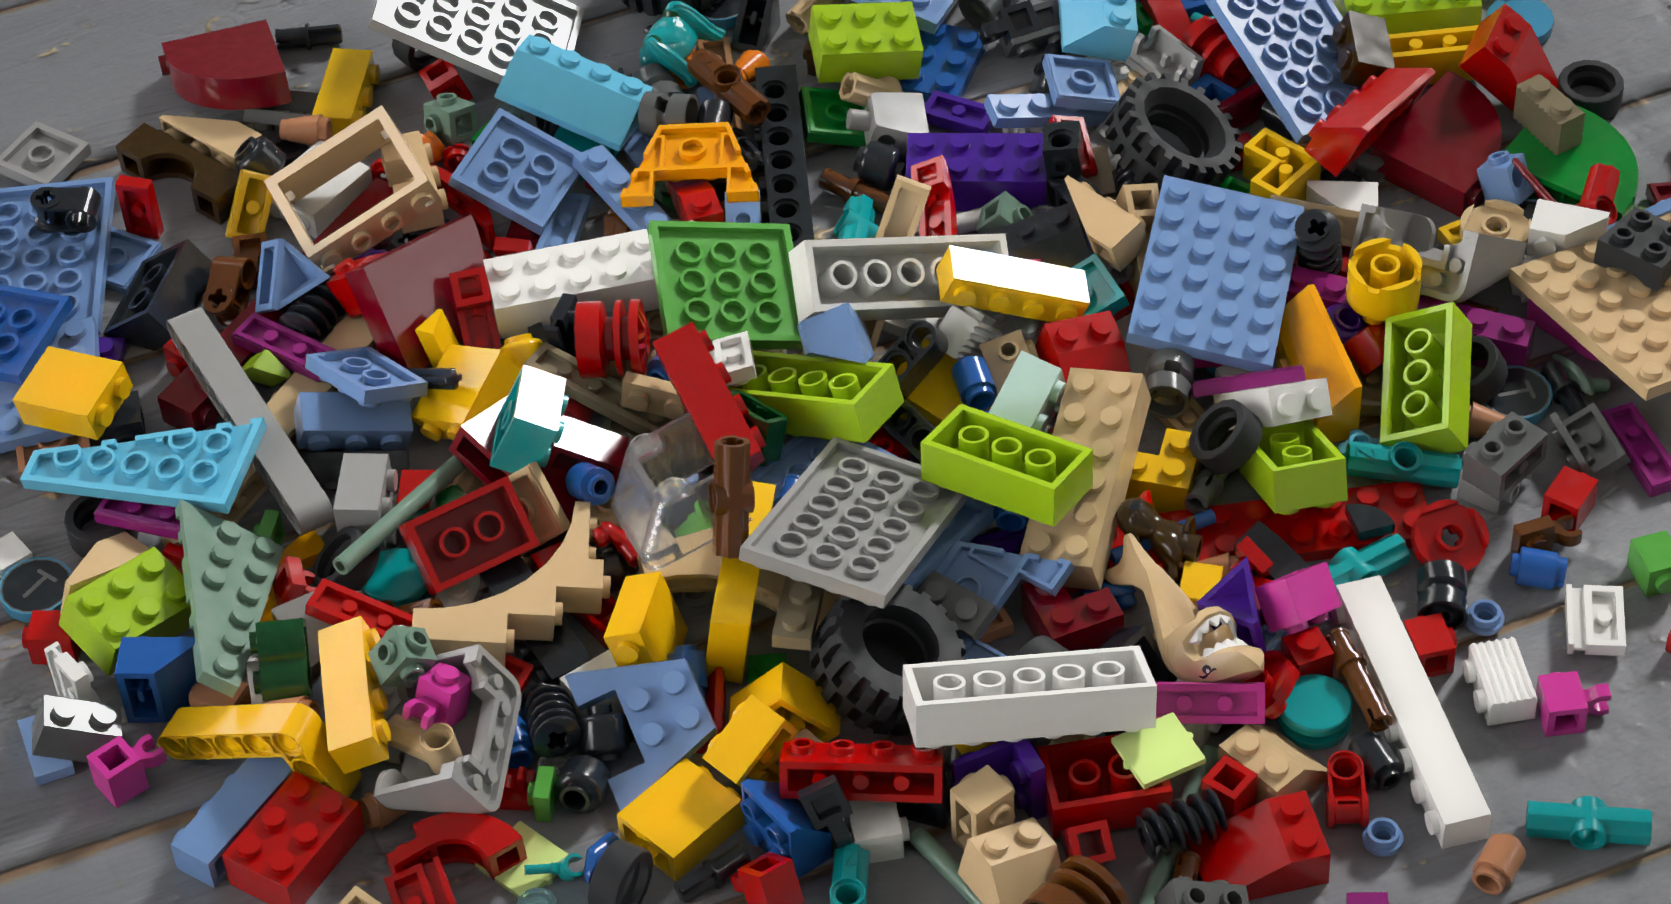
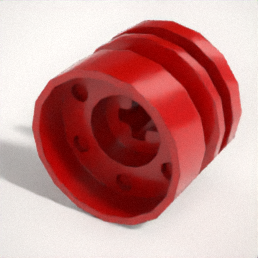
(611, 338)

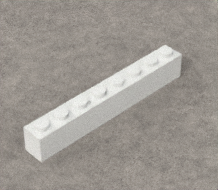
(1420, 728)

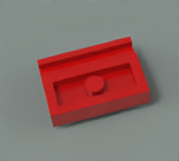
(421, 885)

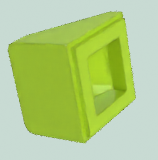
(266, 369)

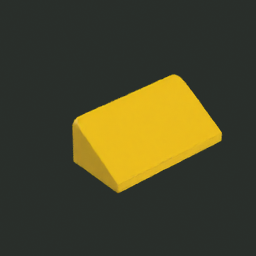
(250, 205)
(435, 336)

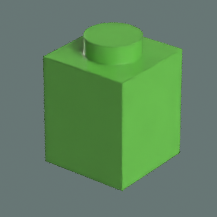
(1651, 563)

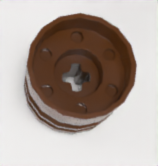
(1079, 882)

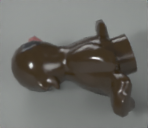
(1169, 540)

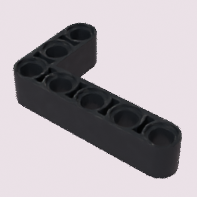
(919, 364)

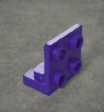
(1015, 761)

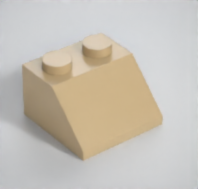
(1277, 760)
(1009, 862)

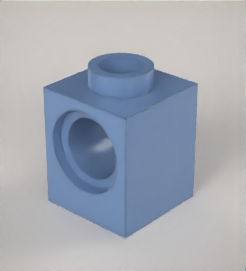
(1502, 179)

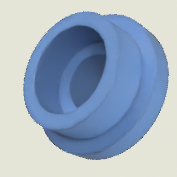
(1485, 617)
(1382, 829)

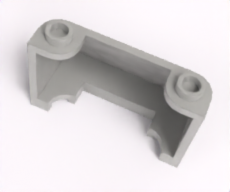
(1448, 273)
(484, 736)

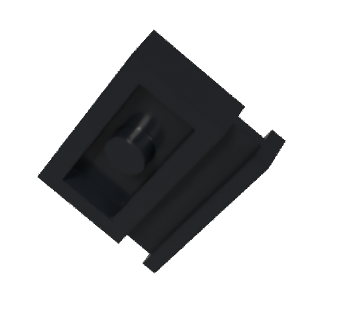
(562, 322)

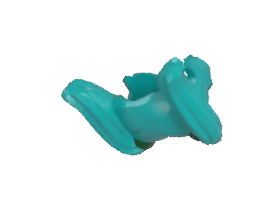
(674, 38)

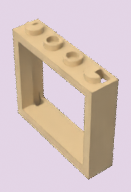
(331, 160)

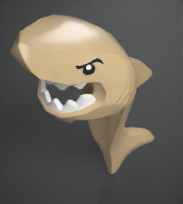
(1182, 631)

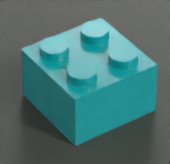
(529, 420)

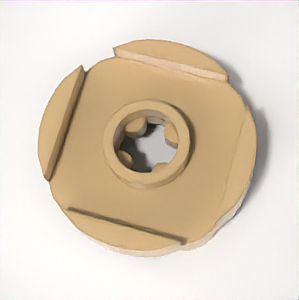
(1496, 214)

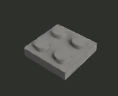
(43, 156)

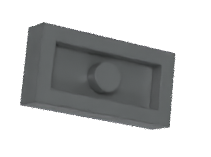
(964, 607)

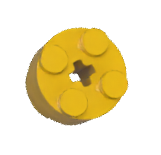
(1383, 280)

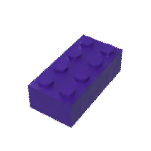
(985, 165)

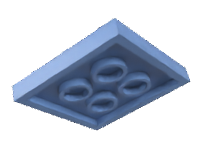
(517, 171)

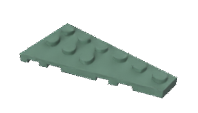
(227, 586)

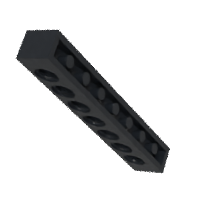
(783, 153)

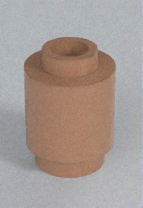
(1498, 863)

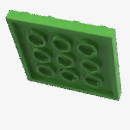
(726, 280)

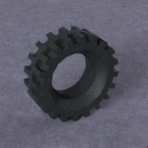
(1185, 115)

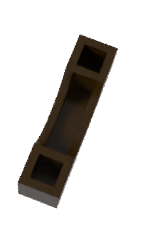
(156, 156)

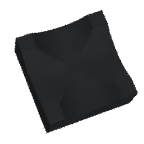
(1639, 246)

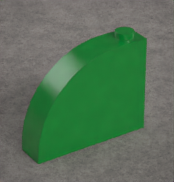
(1567, 173)

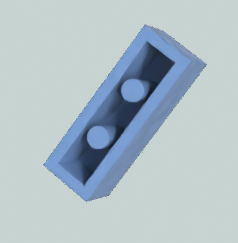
(339, 422)

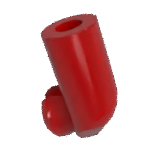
(609, 532)

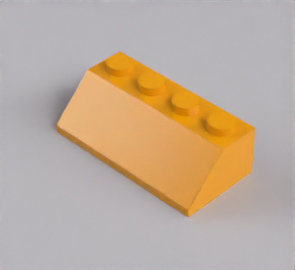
(1312, 340)

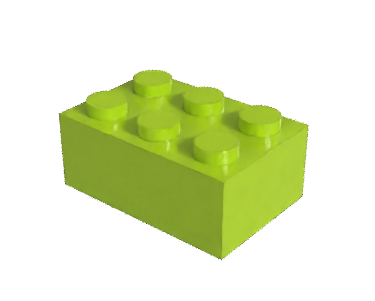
(865, 40)
(1297, 468)
(130, 601)

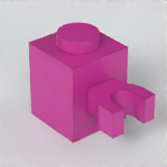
(440, 697)
(1565, 704)
(121, 769)

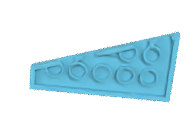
(155, 468)

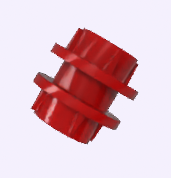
(1221, 58)

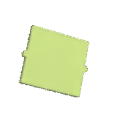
(1158, 752)
(538, 851)

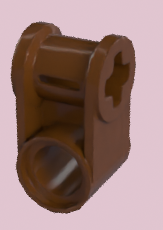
(229, 284)

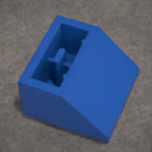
(155, 676)
(783, 826)

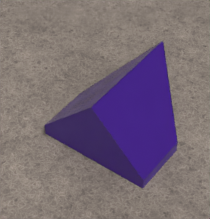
(1237, 596)

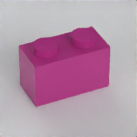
(1298, 599)

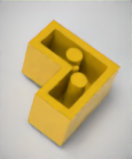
(1278, 166)
(1167, 474)
(793, 698)
(750, 743)

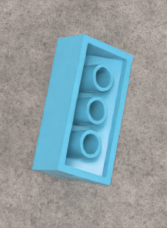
(1098, 28)
(573, 92)

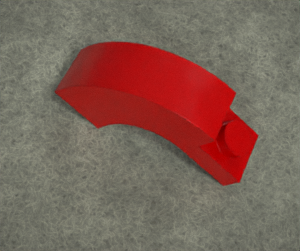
(461, 839)

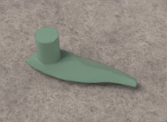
(1587, 384)

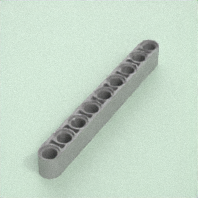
(237, 403)

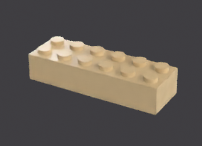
(1107, 415)

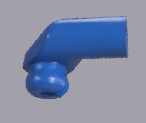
(1123, 595)
(595, 852)

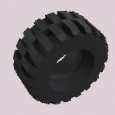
(853, 678)

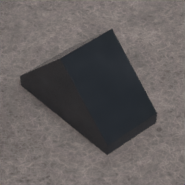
(756, 24)

